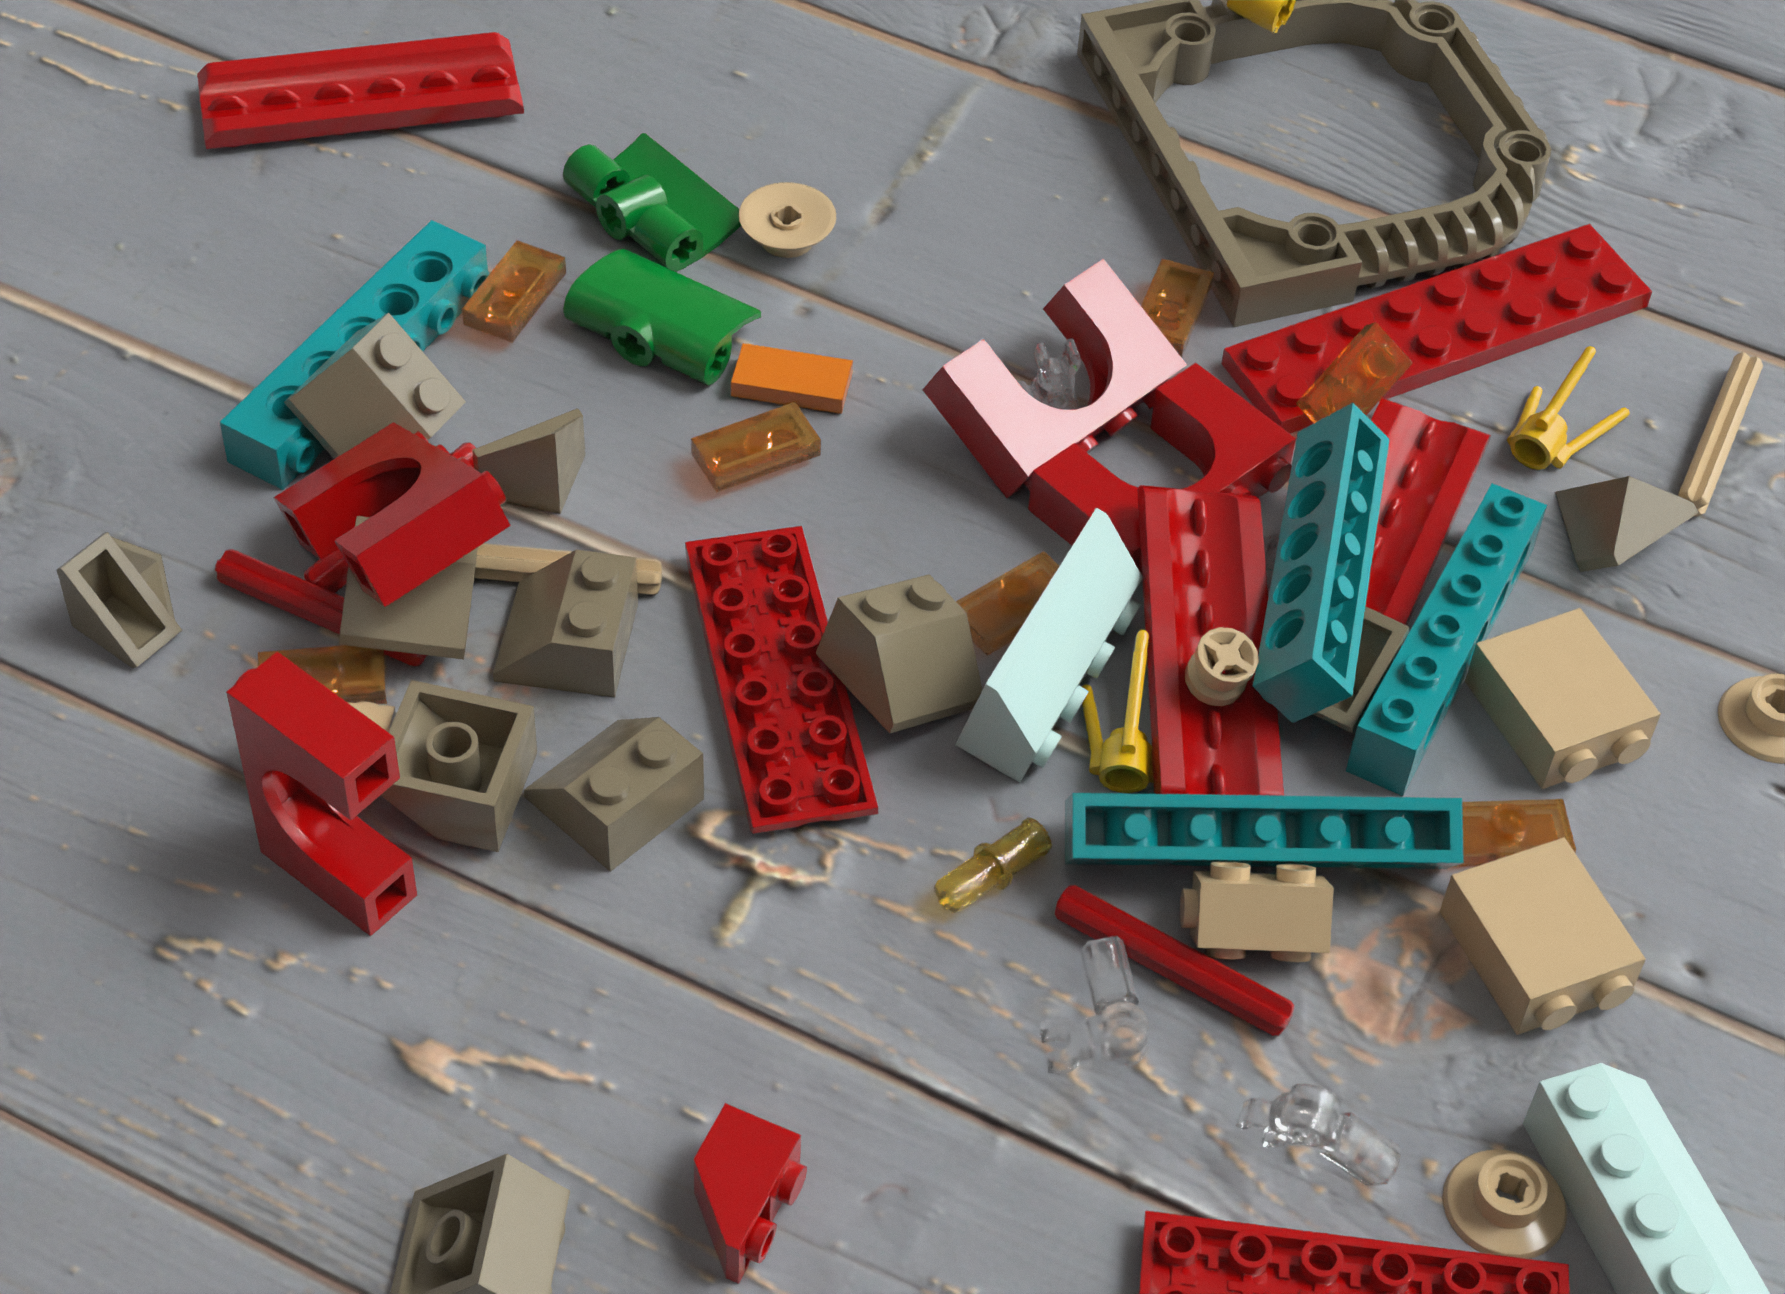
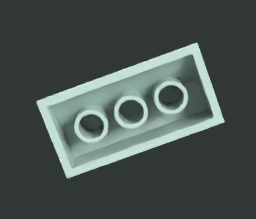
(1054, 652)
(1635, 1187)

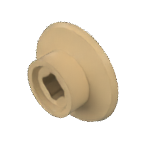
(787, 218)
(1755, 716)
(1497, 1223)

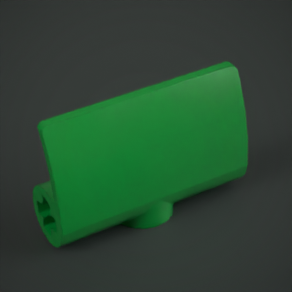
(653, 201)
(657, 314)

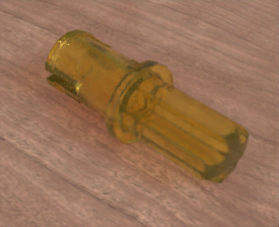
(992, 866)

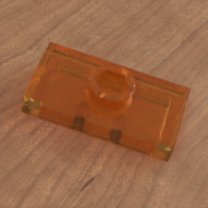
(1177, 300)
(1004, 603)
(346, 670)
(1511, 826)

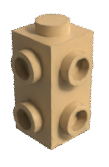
(1258, 911)

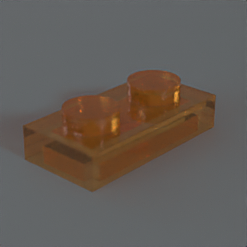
(514, 291)
(1357, 375)
(755, 447)

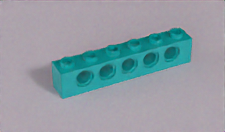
(420, 289)
(1322, 565)
(1443, 640)
(1263, 830)

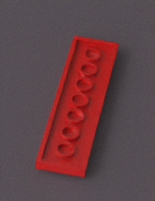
(1448, 320)

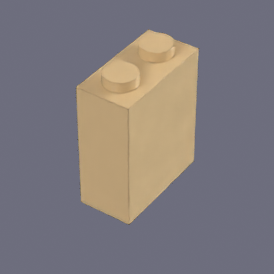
(1562, 698)
(1542, 936)

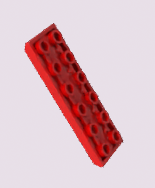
(358, 89)
(1422, 492)
(1199, 575)
(778, 699)
(1243, 1258)

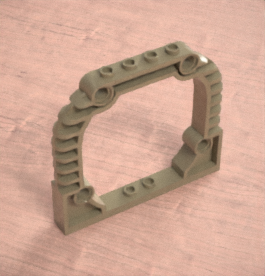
(1313, 262)

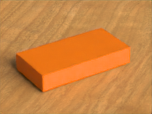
(792, 377)

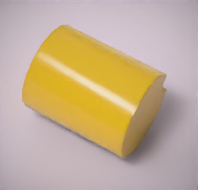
(1265, 13)

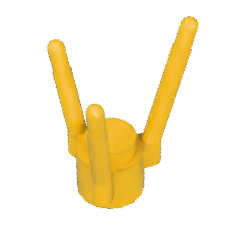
(1542, 435)
(1126, 756)

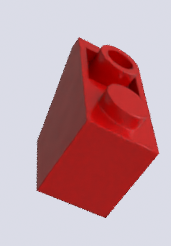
(742, 1181)

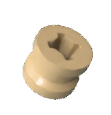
(1216, 652)

